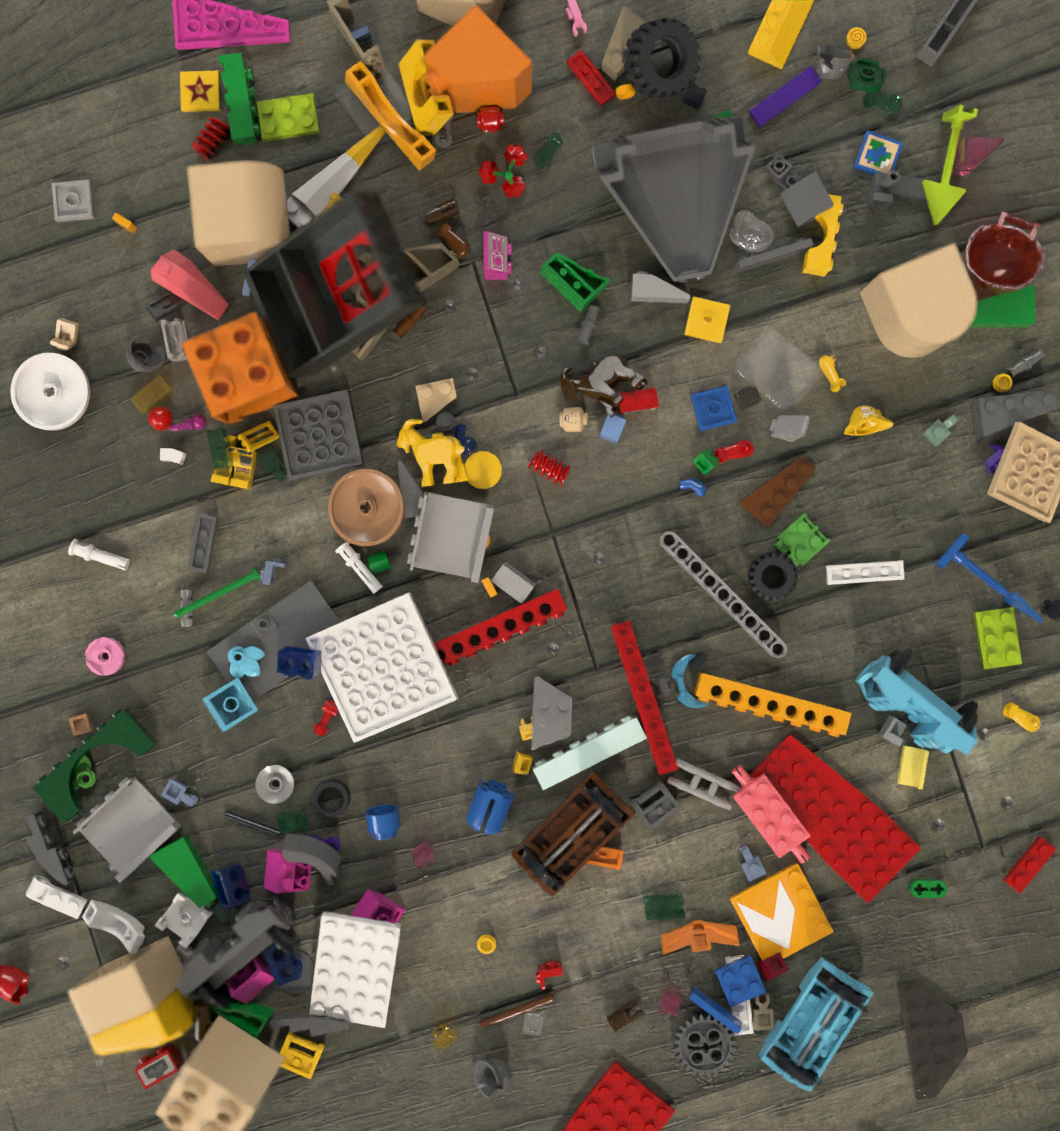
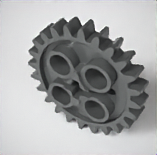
(706, 1062)

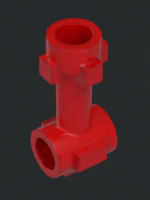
(330, 709)

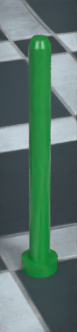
(218, 593)

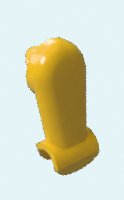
(828, 367)
(1023, 718)

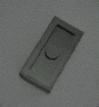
(165, 305)

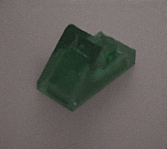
(293, 821)

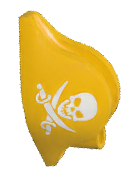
(866, 421)

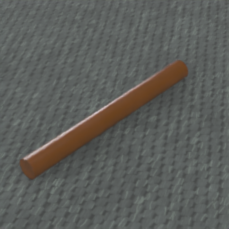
(517, 1011)

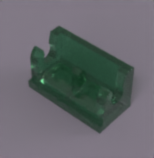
(220, 448)
(664, 907)

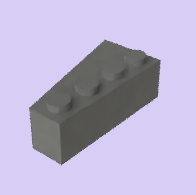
(1001, 412)

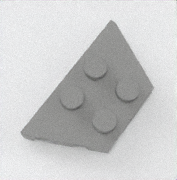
(550, 714)

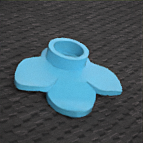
(247, 663)

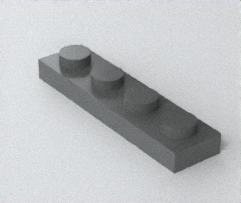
(781, 251)

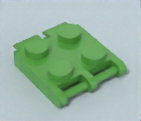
(801, 540)

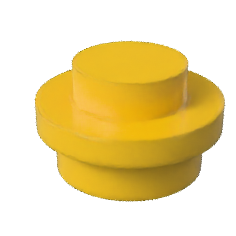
(1002, 383)
(486, 944)

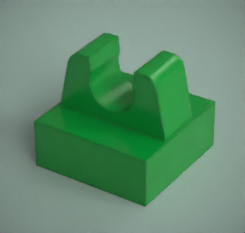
(705, 461)

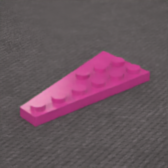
(222, 25)

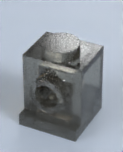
(747, 398)

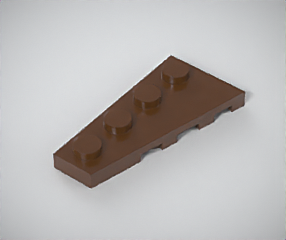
(775, 494)

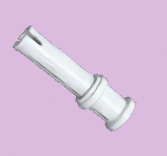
(90, 552)
(353, 559)

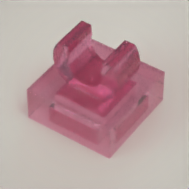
(422, 854)
(670, 1003)

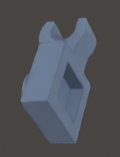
(177, 792)
(751, 865)

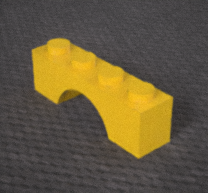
(818, 259)

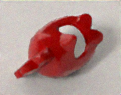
(10, 979)

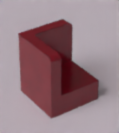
(772, 966)

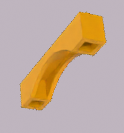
(367, 90)

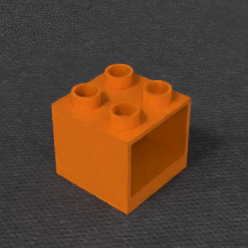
(239, 370)

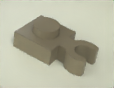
(763, 1017)

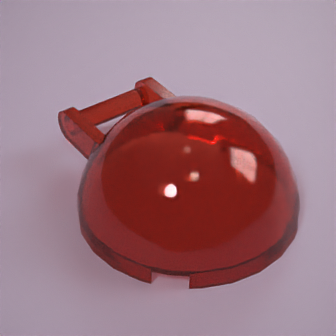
(1004, 256)

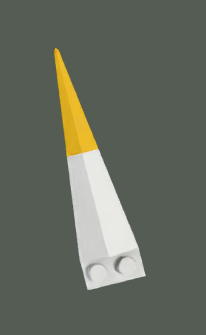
(315, 194)

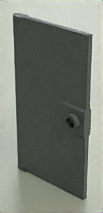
(281, 625)

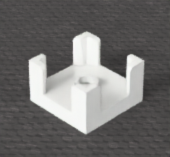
(184, 918)

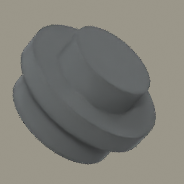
(445, 421)

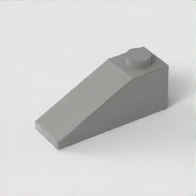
(650, 288)
(789, 427)

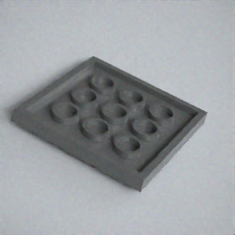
(318, 435)

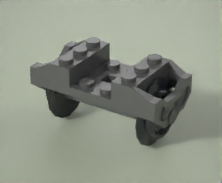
(213, 963)

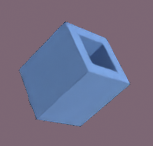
(613, 428)

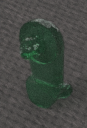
(888, 103)
(546, 152)

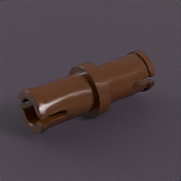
(409, 322)

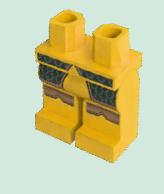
(243, 471)

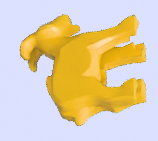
(433, 451)

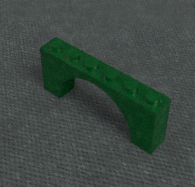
(58, 787)

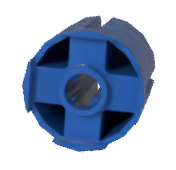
(499, 810)

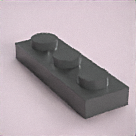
(202, 543)

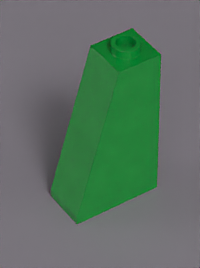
(1006, 310)
(187, 870)

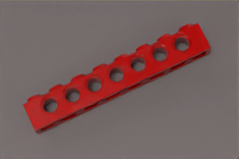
(557, 610)
(644, 698)

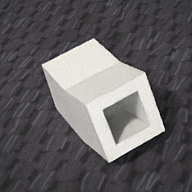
(172, 455)

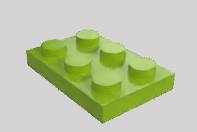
(288, 117)
(997, 638)

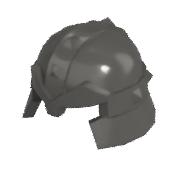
(832, 61)
(142, 355)
(492, 1076)

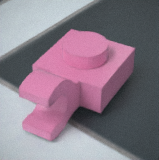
(573, 13)

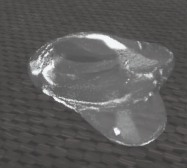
(751, 232)

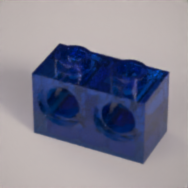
(299, 657)
(227, 886)
(277, 963)

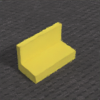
(912, 766)

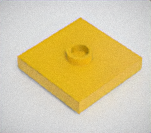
(707, 320)

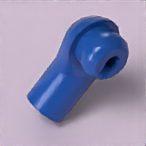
(695, 484)

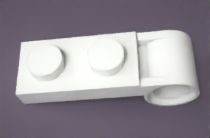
(55, 897)

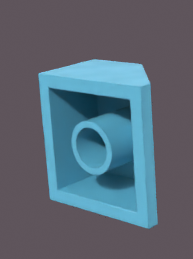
(229, 704)

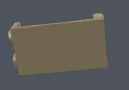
(342, 13)

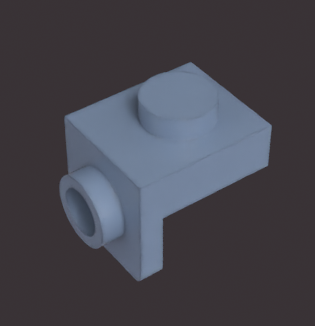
(269, 571)

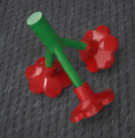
(513, 186)

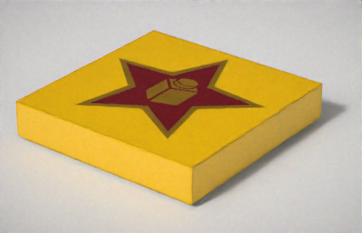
(200, 91)

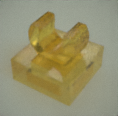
(445, 1039)

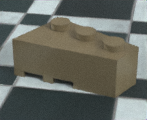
(613, 60)

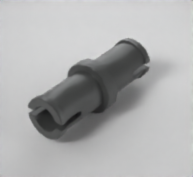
(588, 325)
(1025, 363)

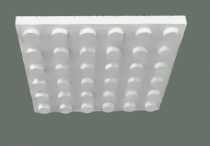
(382, 667)

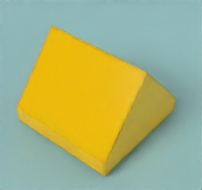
(522, 763)

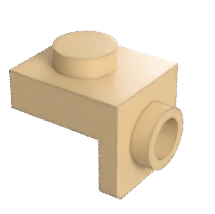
(65, 334)

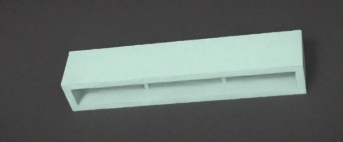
(589, 752)

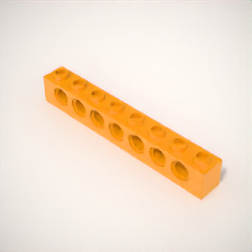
(839, 718)

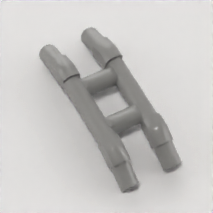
(692, 788)

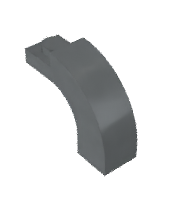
(313, 852)

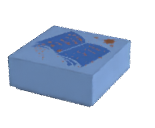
(362, 35)

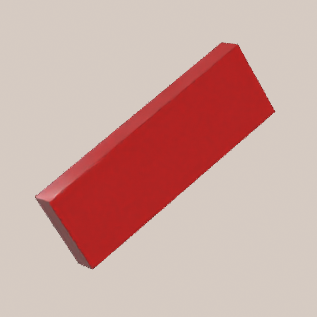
(591, 78)

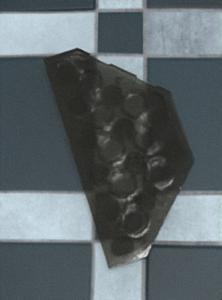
(932, 1037)

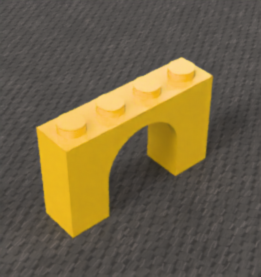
(427, 113)

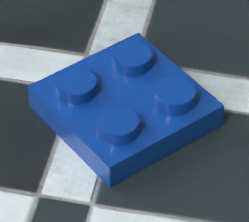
(740, 980)

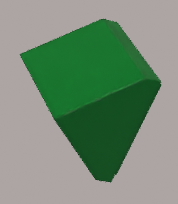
(378, 562)

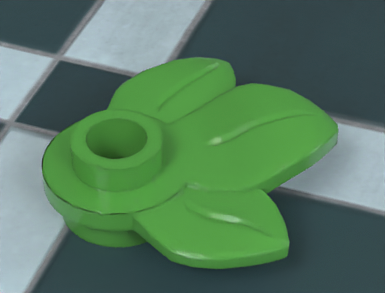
(83, 769)

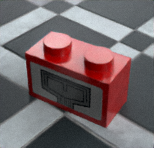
(638, 401)
(159, 1065)

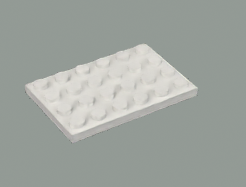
(354, 969)

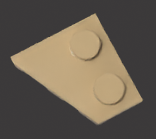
(435, 397)

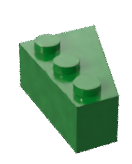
(573, 281)
(247, 1017)

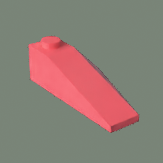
(186, 281)

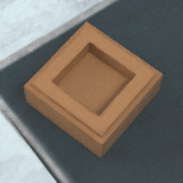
(81, 724)

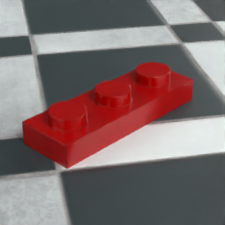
(1029, 864)

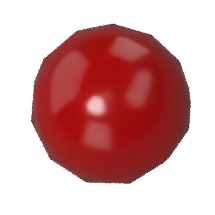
(160, 418)

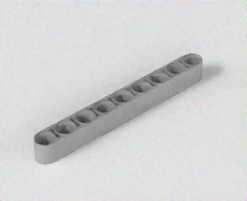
(731, 598)

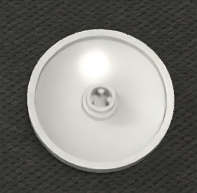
(50, 391)

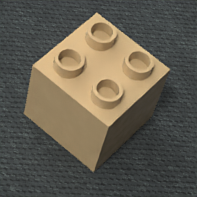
(220, 1081)

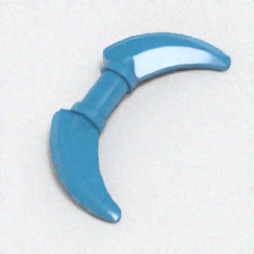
(677, 673)

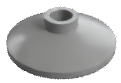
(266, 788)

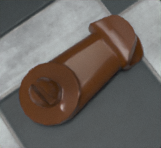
(453, 241)

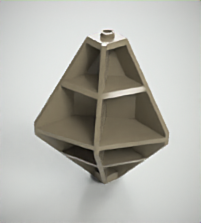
(427, 263)

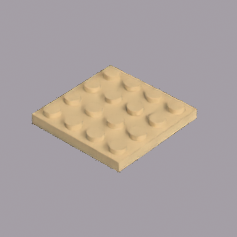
(1029, 473)

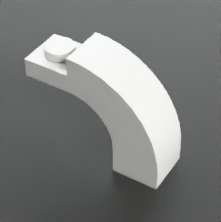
(116, 922)

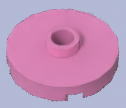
(96, 660)

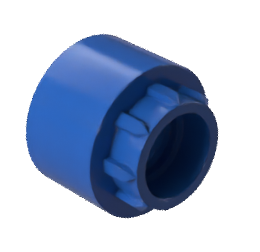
(383, 821)

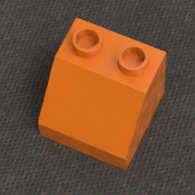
(478, 66)

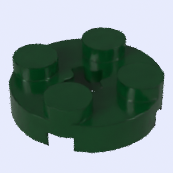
(870, 83)

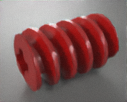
(210, 137)
(550, 467)

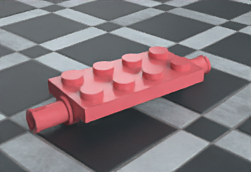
(771, 815)

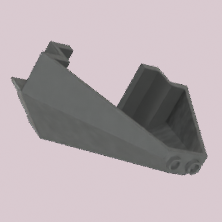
(678, 187)

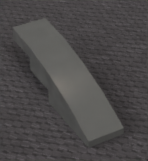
(303, 1020)

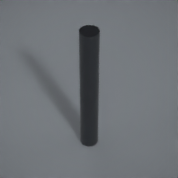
(252, 824)

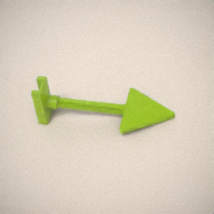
(941, 195)

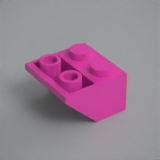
(284, 875)

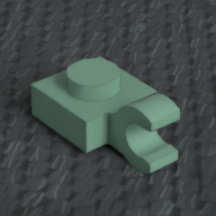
(939, 431)

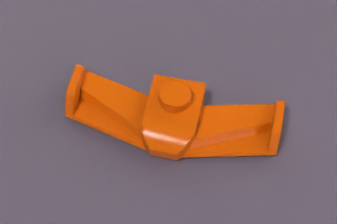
(699, 936)

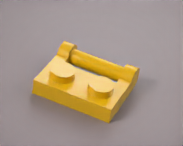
(297, 1060)

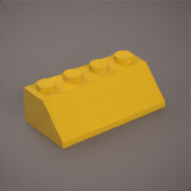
(779, 30)

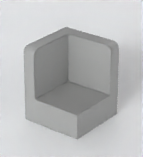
(892, 730)

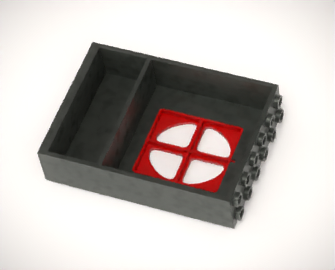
(300, 291)

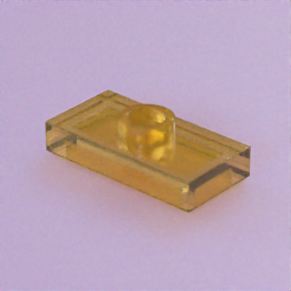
(151, 394)

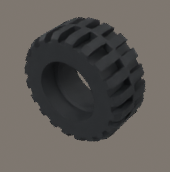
(684, 58)

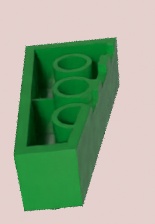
(240, 99)

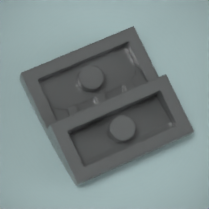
(807, 199)

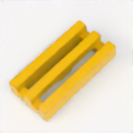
(247, 442)

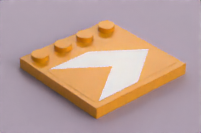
(781, 913)

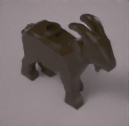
(601, 382)

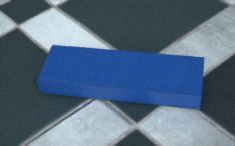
(716, 1010)

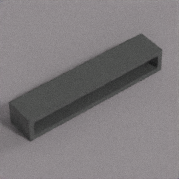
(945, 31)

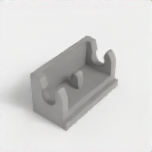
(174, 334)
(513, 582)

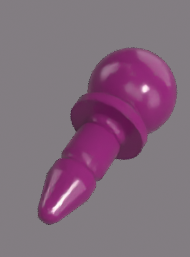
(196, 422)

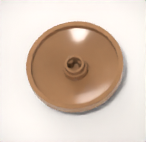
(366, 507)

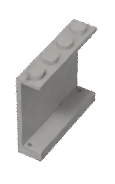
(451, 535)
(128, 826)

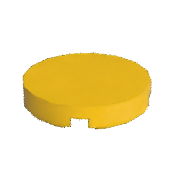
(483, 470)

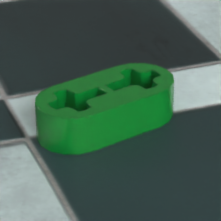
(927, 892)

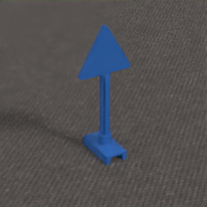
(1013, 599)

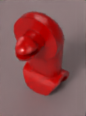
(734, 451)

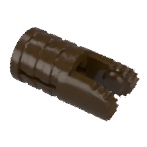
(436, 214)
(621, 1017)
(201, 1018)

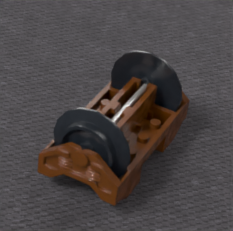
(560, 849)

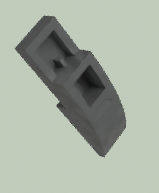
(51, 858)

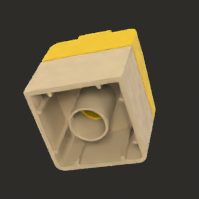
(134, 1000)

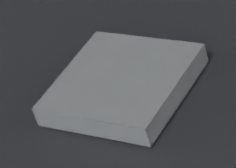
(73, 200)

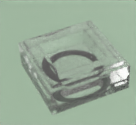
(533, 1024)

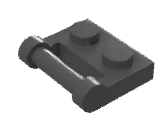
(657, 810)

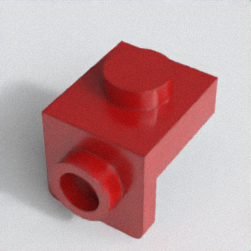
(550, 969)

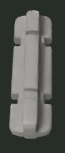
(185, 595)

